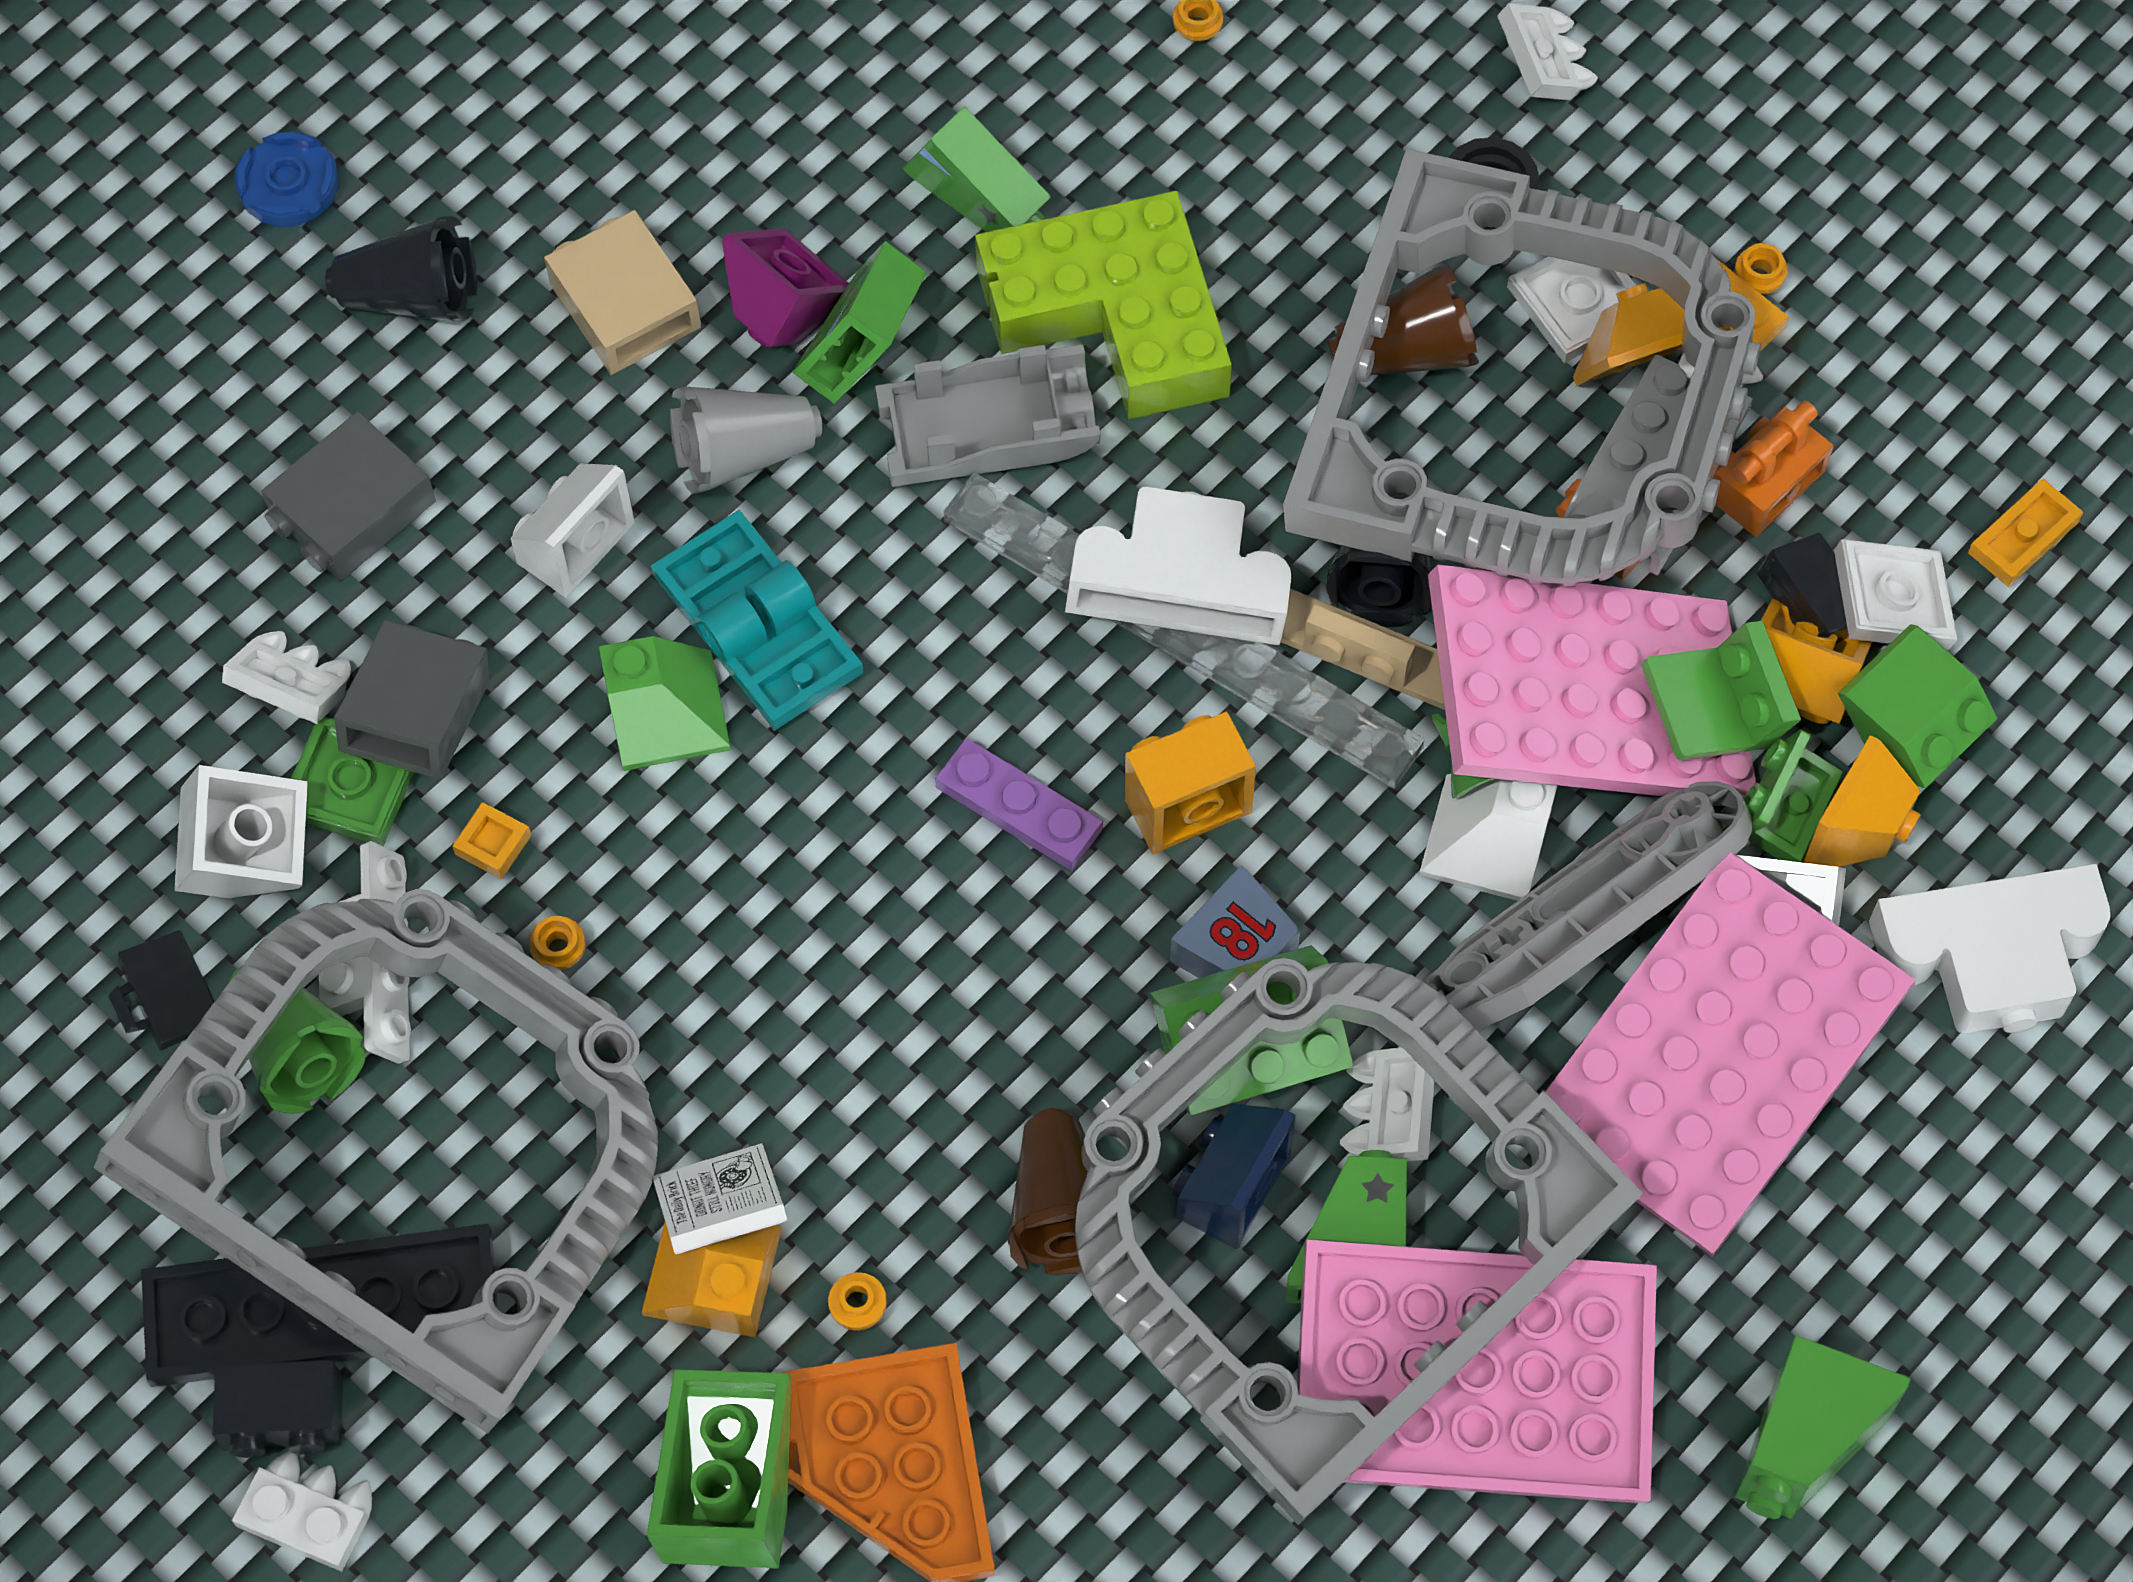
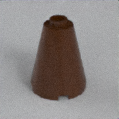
(1424, 328)
(1048, 1193)

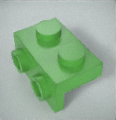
(1790, 797)

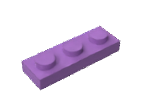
(1019, 804)

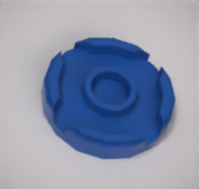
(287, 179)

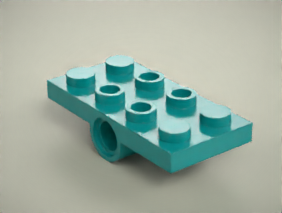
(757, 619)

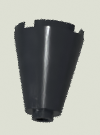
(409, 273)
(1380, 585)

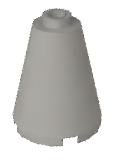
(738, 432)

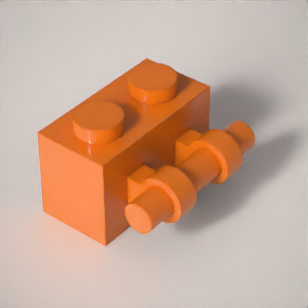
(1772, 468)

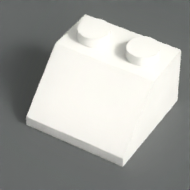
(574, 526)
(240, 833)

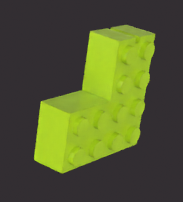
(1117, 274)

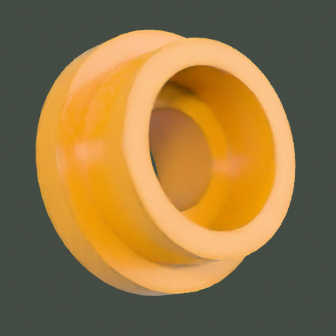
(1198, 30)
(1762, 257)
(557, 928)
(861, 1317)

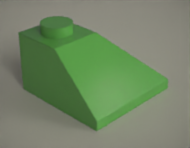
(663, 701)

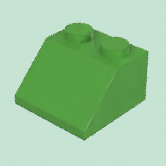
(1918, 704)

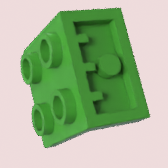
(1722, 696)

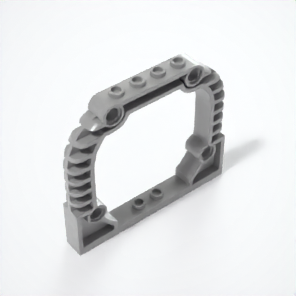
(1438, 214)
(463, 1358)
(1310, 1442)

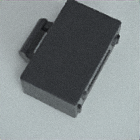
(1807, 582)
(165, 987)

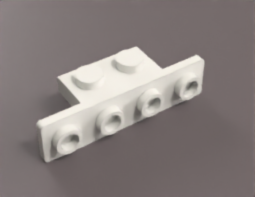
(363, 981)

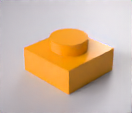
(491, 840)

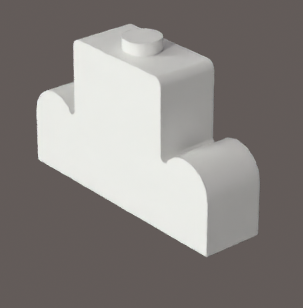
(1181, 571)
(1997, 943)

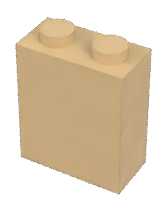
(622, 291)

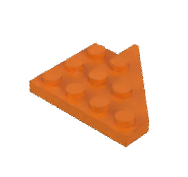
(894, 1457)

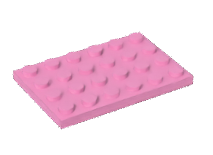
(1554, 684)
(1726, 1048)
(1538, 1412)

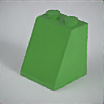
(1813, 1424)

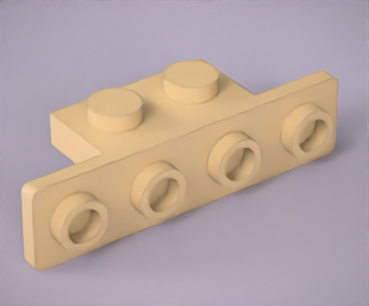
(1363, 648)

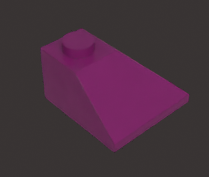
(779, 286)

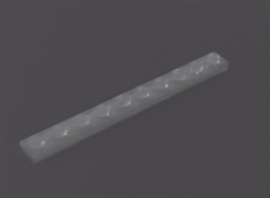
(1238, 665)

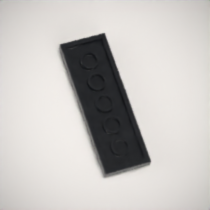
(225, 1316)

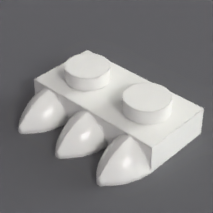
(1543, 52)
(288, 678)
(1395, 1105)
(305, 1515)

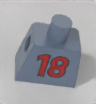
(1233, 929)

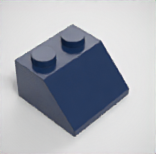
(1235, 1171)

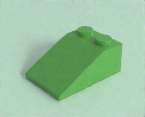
(723, 1470)

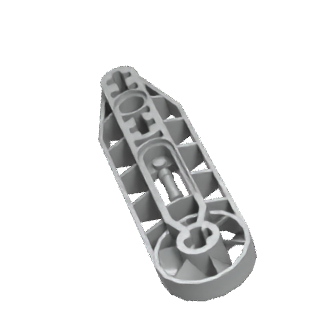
(1592, 903)

